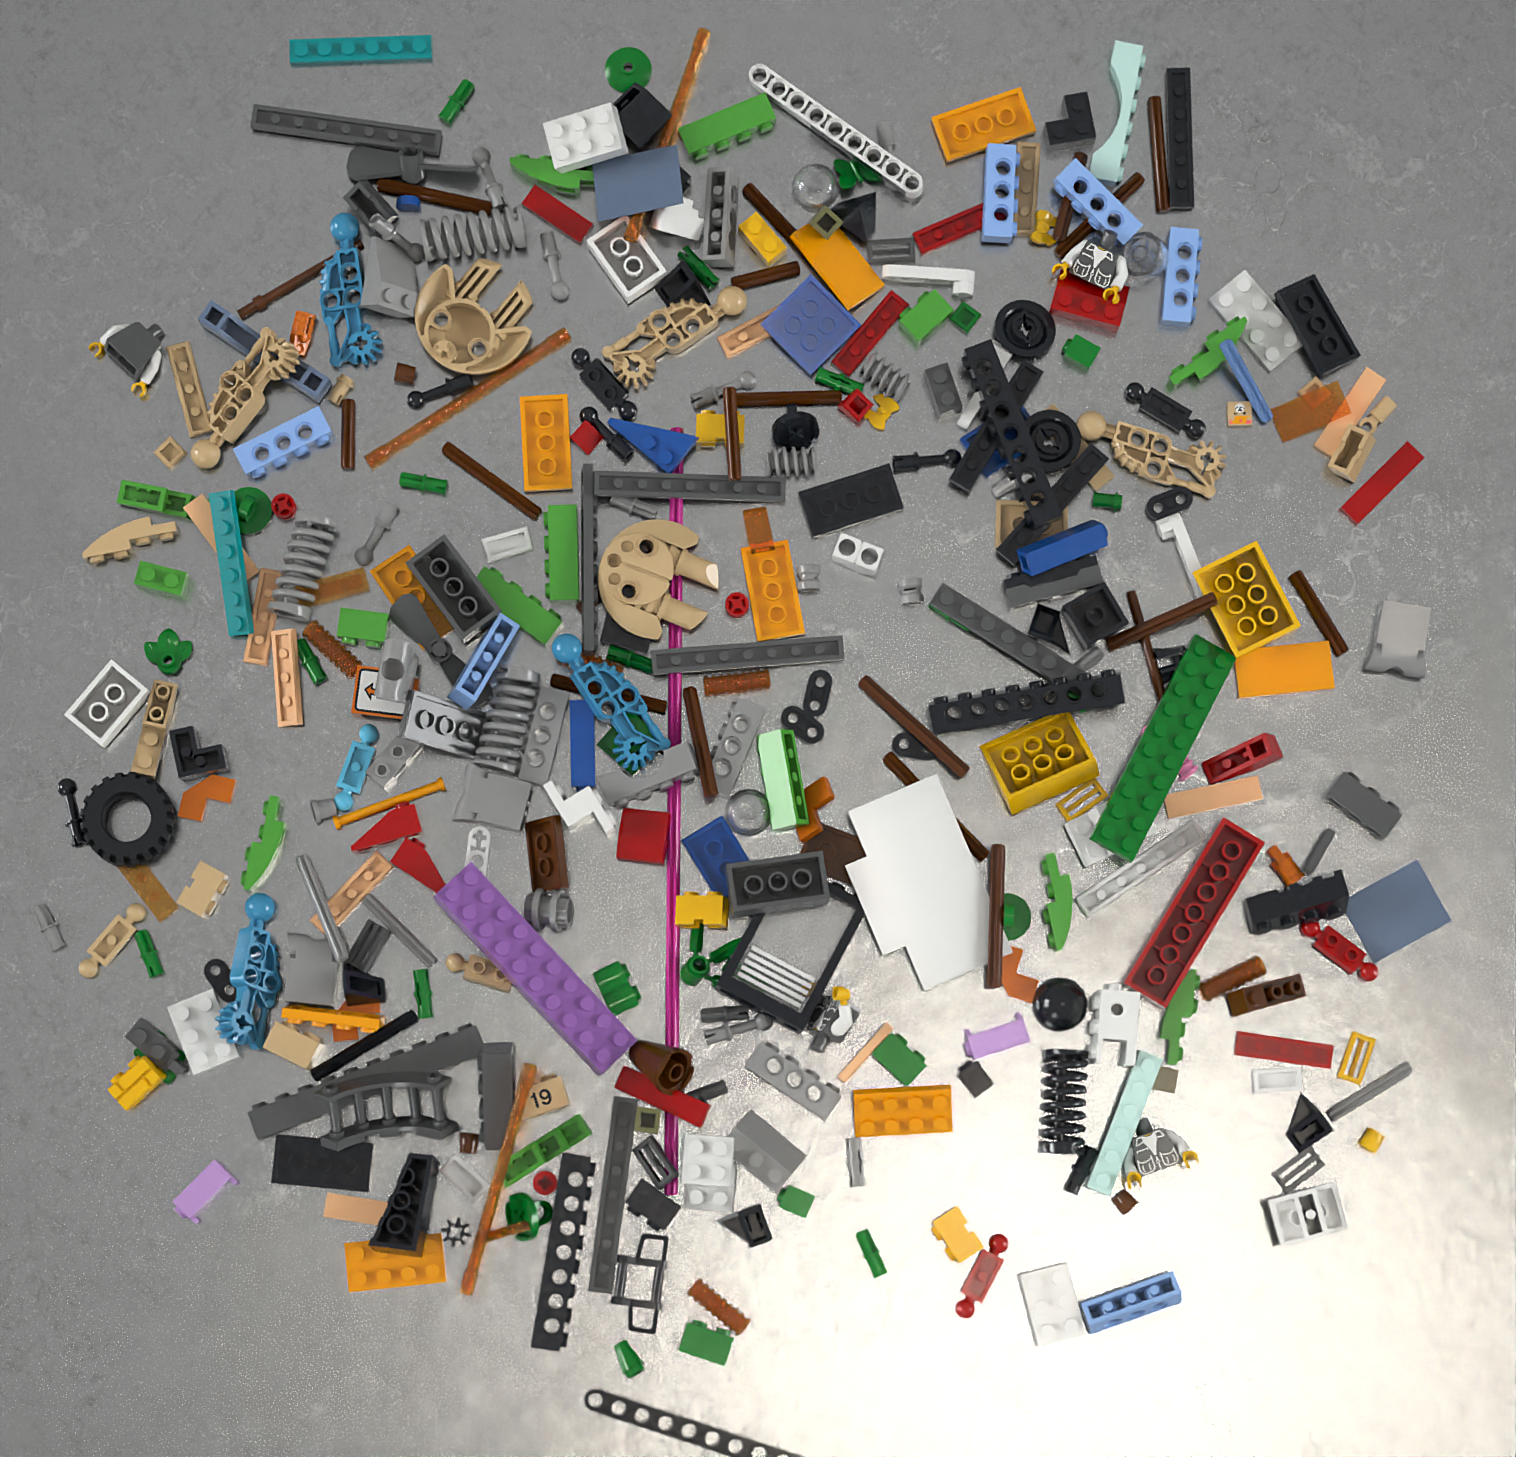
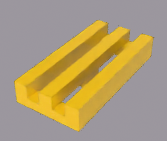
(1098, 787)
(1349, 1077)

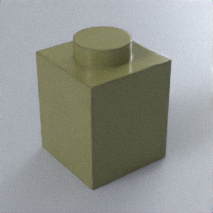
(825, 222)
(647, 1120)

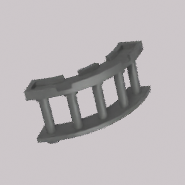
(389, 1125)

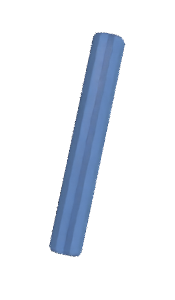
(1246, 380)

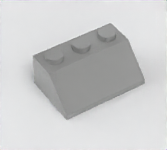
(765, 1151)

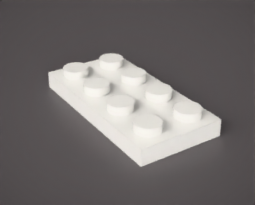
(1267, 329)

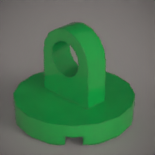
(253, 510)
(1016, 916)
(522, 1209)

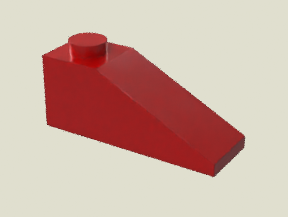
(1243, 758)
(393, 827)
(418, 864)

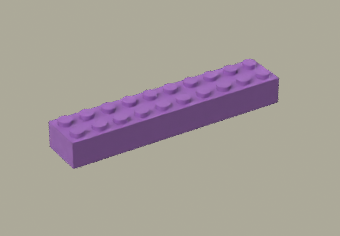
(534, 969)

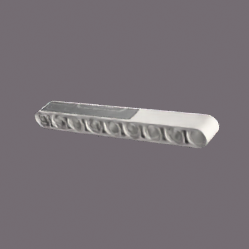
(844, 138)

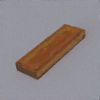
(337, 587)
(150, 891)

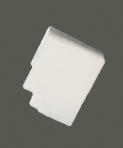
(679, 220)
(848, 561)

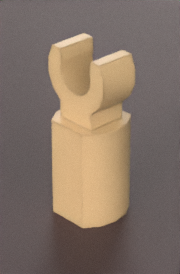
(1379, 413)

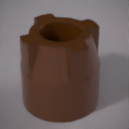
(404, 373)
(468, 1142)
(1125, 1201)

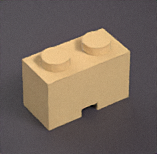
(1352, 453)
(204, 890)

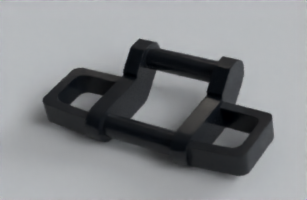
(660, 1267)

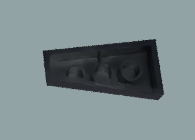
(1298, 904)
(408, 1209)

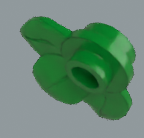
(168, 648)

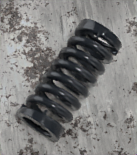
(1064, 1060)

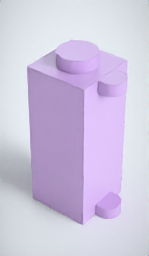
(996, 1039)
(202, 1190)

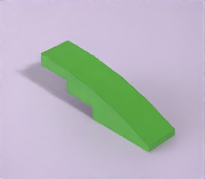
(154, 499)
(546, 1149)

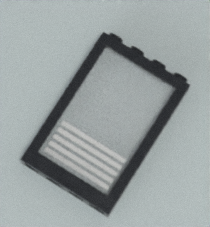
(791, 958)

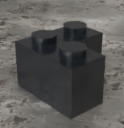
(1075, 129)
(196, 761)

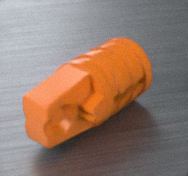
(302, 331)
(1285, 866)

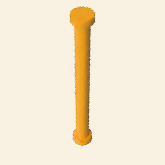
(388, 803)

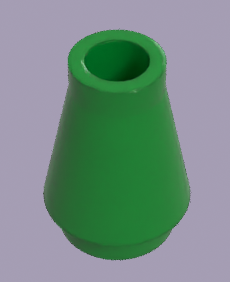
(628, 1359)

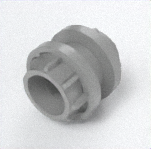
(546, 909)

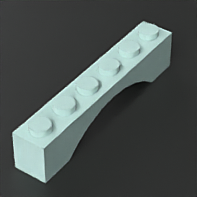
(1124, 67)
(1124, 1123)

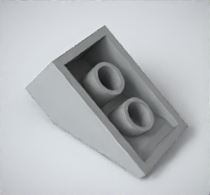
(389, 280)

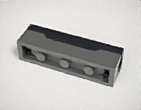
(1052, 583)

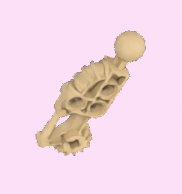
(678, 316)
(234, 399)
(1137, 457)

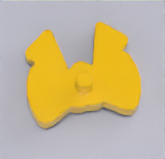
(1044, 221)
(887, 407)

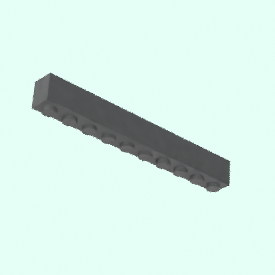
(304, 1107)

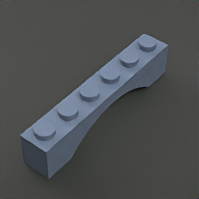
(243, 338)

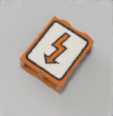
(366, 703)

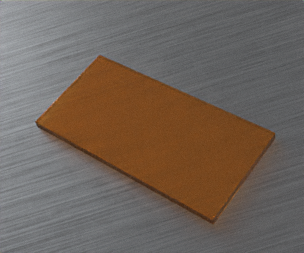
(1310, 411)

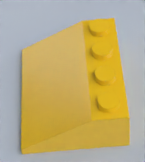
(1249, 598)
(1039, 761)

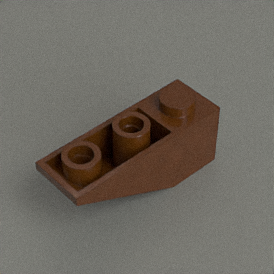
(1266, 995)

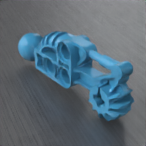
(334, 282)
(611, 683)
(237, 1019)

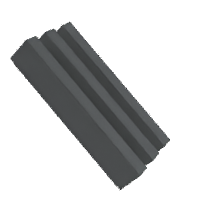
(890, 260)
(1318, 851)
(364, 943)
(662, 1156)
(1315, 1157)

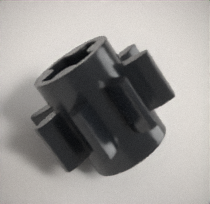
(457, 1225)

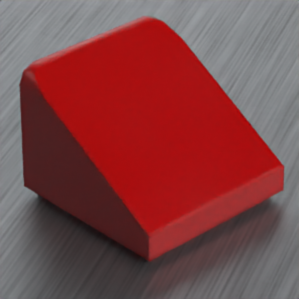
(855, 405)
(586, 437)

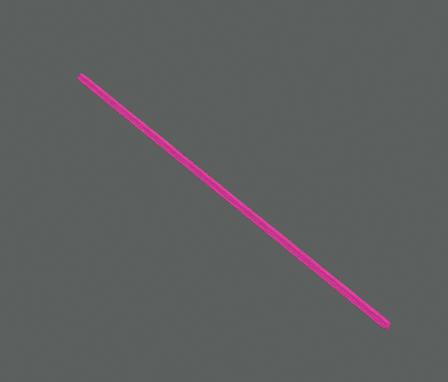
(673, 856)

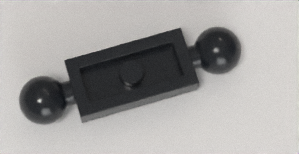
(604, 383)
(1165, 410)

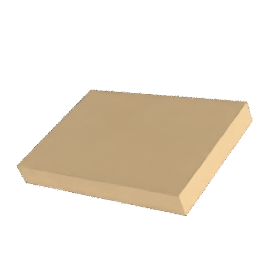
(1010, 514)

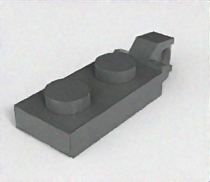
(156, 1047)

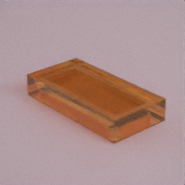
(758, 530)
(508, 1231)

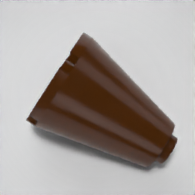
(664, 1065)

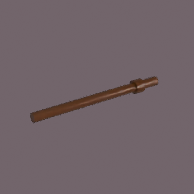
(259, 302)
(1146, 645)

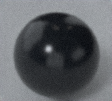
(1060, 1004)

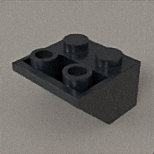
(640, 114)

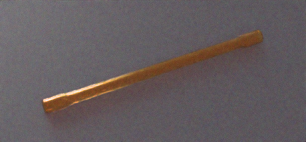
(698, 48)
(550, 343)
(524, 1086)

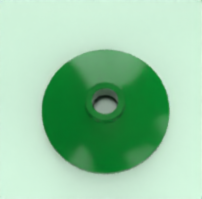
(621, 79)

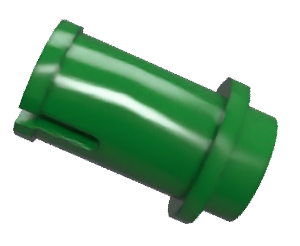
(1107, 500)

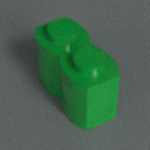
(616, 988)

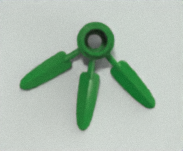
(697, 965)

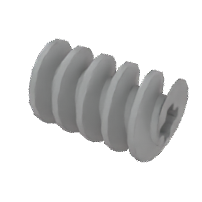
(886, 377)
(790, 461)

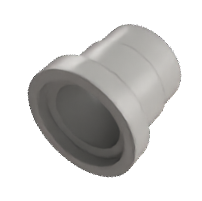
(323, 809)

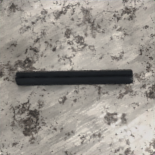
(364, 1045)

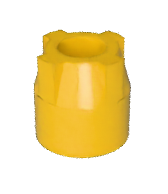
(1371, 1140)

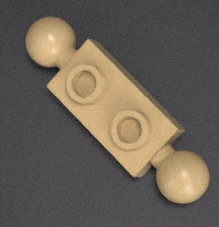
(112, 940)
(479, 971)

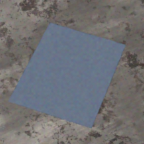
(637, 183)
(1396, 911)

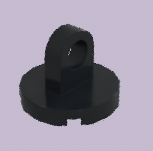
(795, 428)

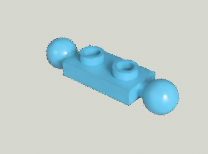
(354, 768)

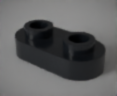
(1168, 502)
(817, 694)
(802, 725)
(913, 751)
(220, 981)

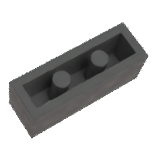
(1363, 804)

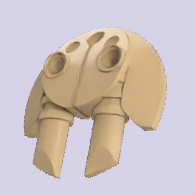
(468, 322)
(650, 577)

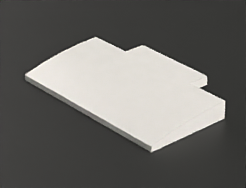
(921, 883)

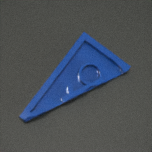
(660, 445)

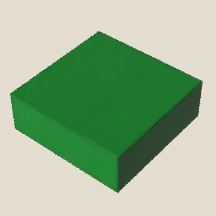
(965, 317)

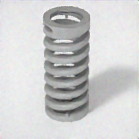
(512, 225)
(281, 604)
(483, 757)

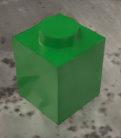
(1080, 352)
(795, 1201)

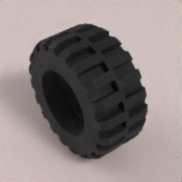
(113, 791)

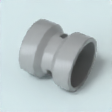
(808, 574)
(911, 591)

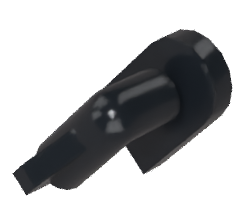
(1167, 671)

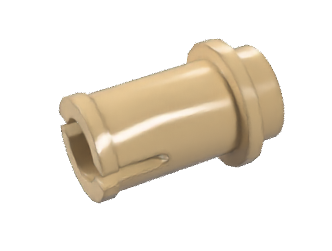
(340, 389)

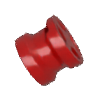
(283, 502)
(735, 601)
(547, 1185)

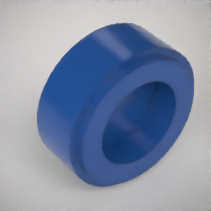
(408, 203)

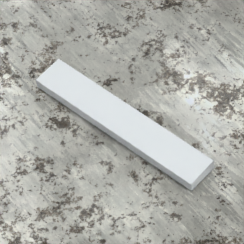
(1140, 869)

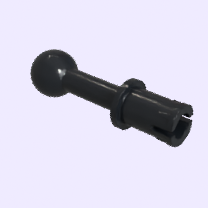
(417, 399)
(614, 440)
(950, 458)
(67, 789)

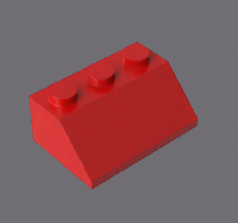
(1084, 303)

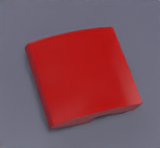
(643, 835)

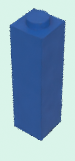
(1062, 547)
(582, 745)

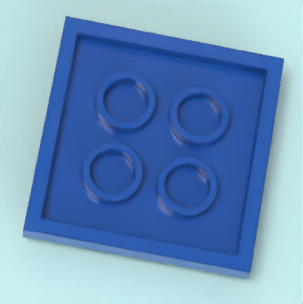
(810, 324)

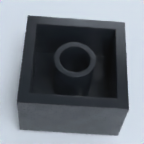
(1094, 616)

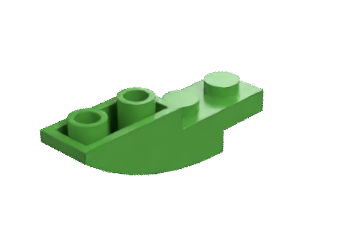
(542, 172)
(1207, 363)
(263, 854)
(1057, 913)
(1180, 1006)

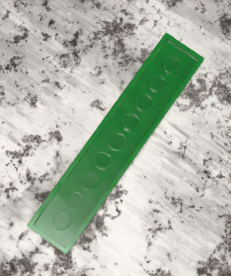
(1162, 748)

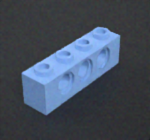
(1093, 189)
(993, 229)
(1172, 313)
(247, 452)
(483, 661)
(1131, 1303)

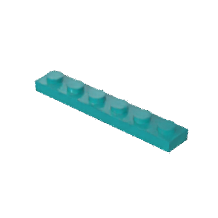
(360, 49)
(231, 563)

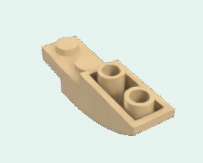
(119, 541)
(155, 728)

